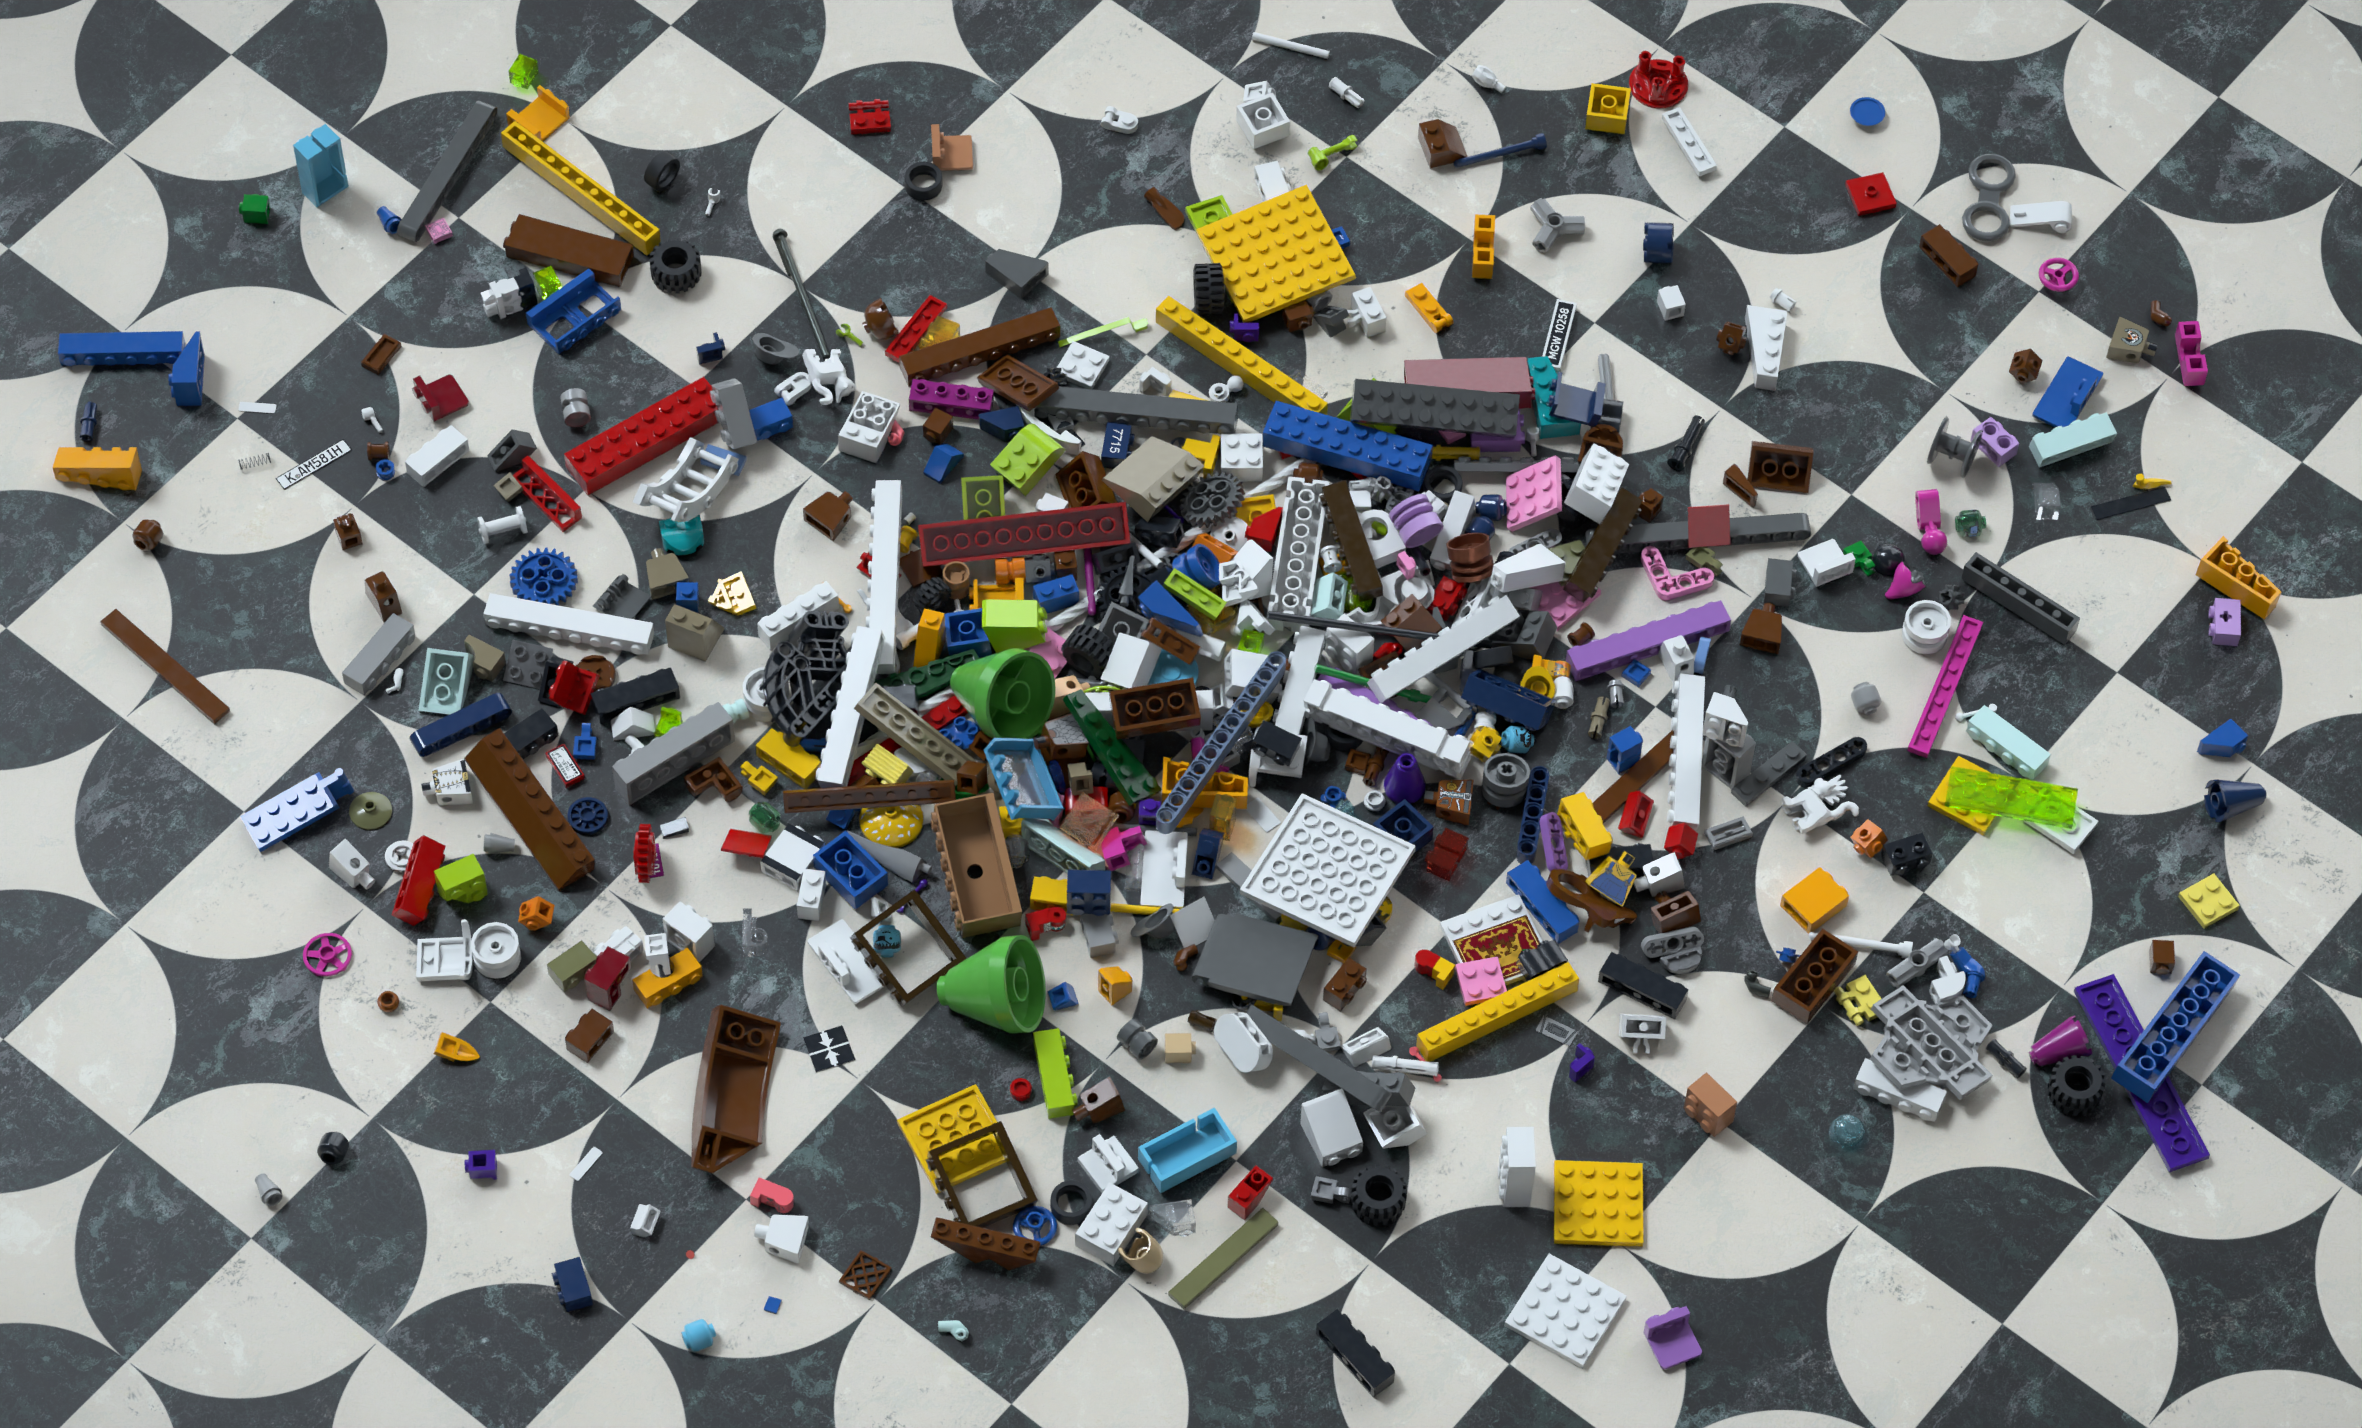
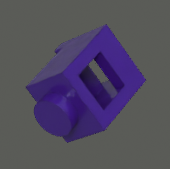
(1148, 809)
(481, 1164)

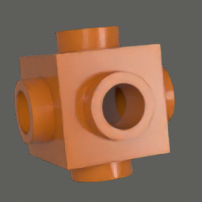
(1868, 839)
(536, 913)

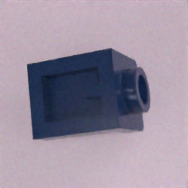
(711, 351)

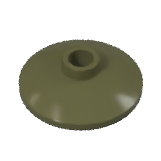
(370, 818)

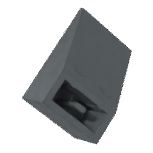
(1527, 634)

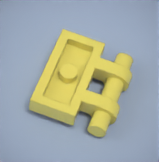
(1863, 994)

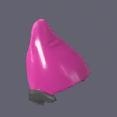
(1905, 582)

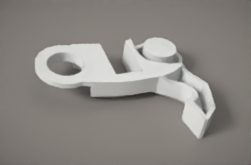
(1395, 586)

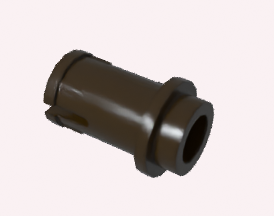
(1201, 1020)

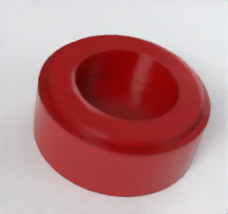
(1020, 1089)

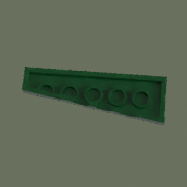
(931, 676)
(1120, 762)

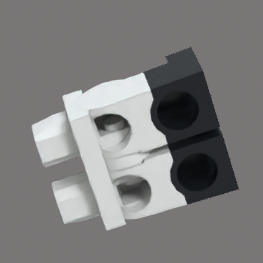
(510, 295)

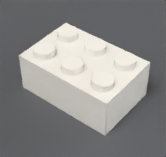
(1111, 1224)

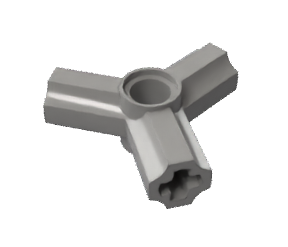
(1553, 225)

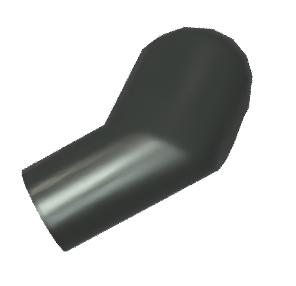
(1754, 986)

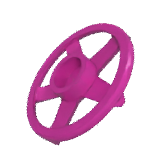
(327, 954)

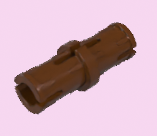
(1375, 766)

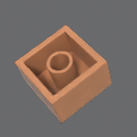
(1710, 1105)

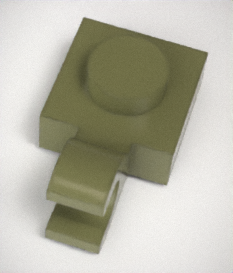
(1704, 557)

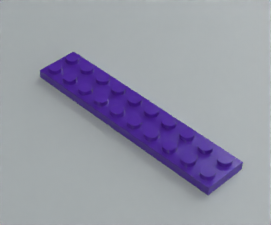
(2164, 1113)

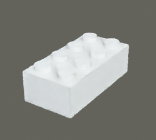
(1596, 483)
(1517, 1166)

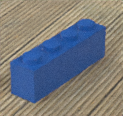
(1541, 903)

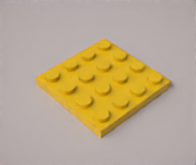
(946, 1122)
(1598, 1203)

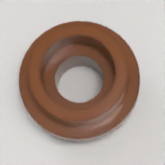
(388, 996)

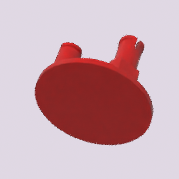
(1658, 81)

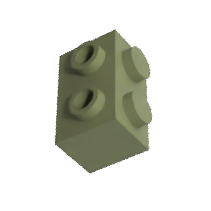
(571, 966)

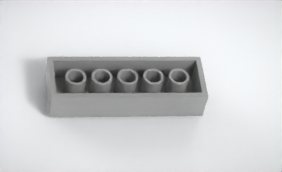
(673, 753)

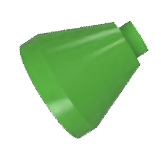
(1006, 692)
(998, 985)

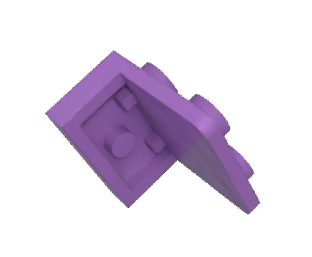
(1672, 1338)

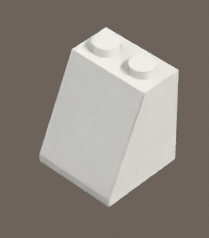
(1331, 1128)

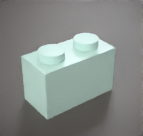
(1329, 597)

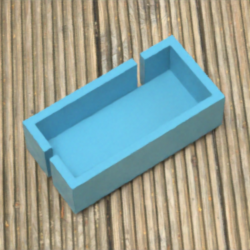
(320, 165)
(1184, 1152)

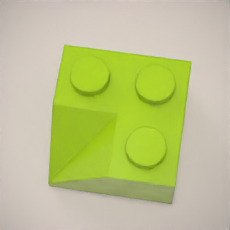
(461, 880)

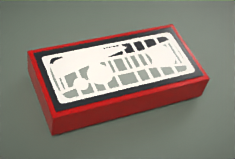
(565, 765)

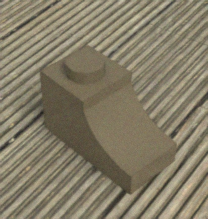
(487, 658)

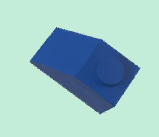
(2224, 741)

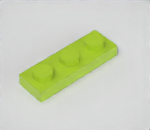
(1194, 594)

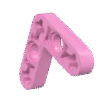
(1667, 581)

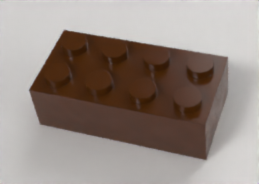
(1154, 708)
(1814, 976)

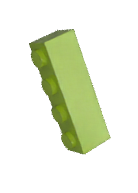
(1054, 1074)

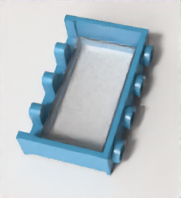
(1023, 779)

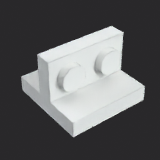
(1107, 1162)

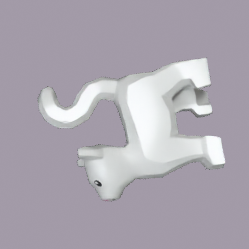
(828, 372)

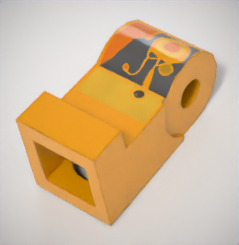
(1556, 668)

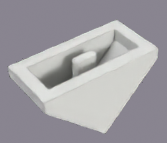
(632, 722)

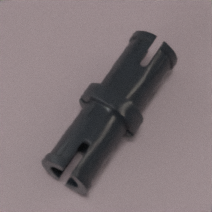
(2002, 1055)

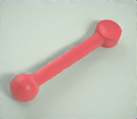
(1415, 1051)

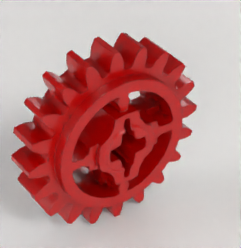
(644, 853)

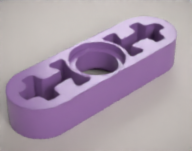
(1548, 824)

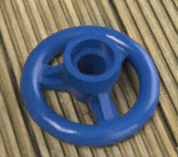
(1035, 1216)

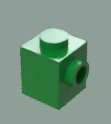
(255, 208)

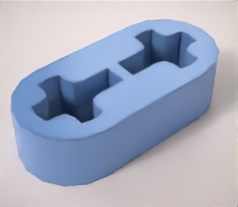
(1701, 655)

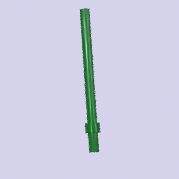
(1412, 694)

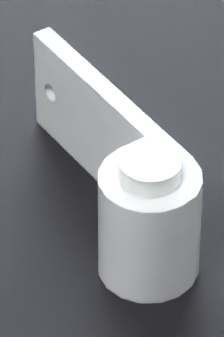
(2055, 213)

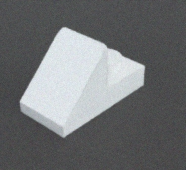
(1251, 618)

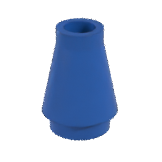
(388, 219)

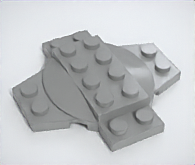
(1931, 1042)

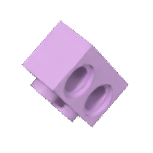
(1992, 444)

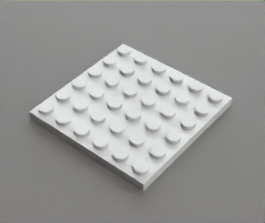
(1327, 870)

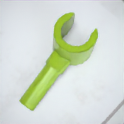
(849, 334)

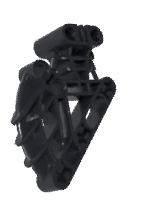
(821, 638)

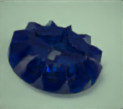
(1057, 776)

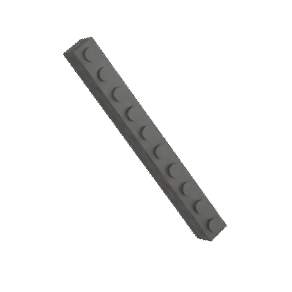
(1141, 410)

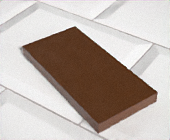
(1018, 383)

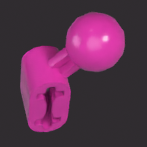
(1929, 518)

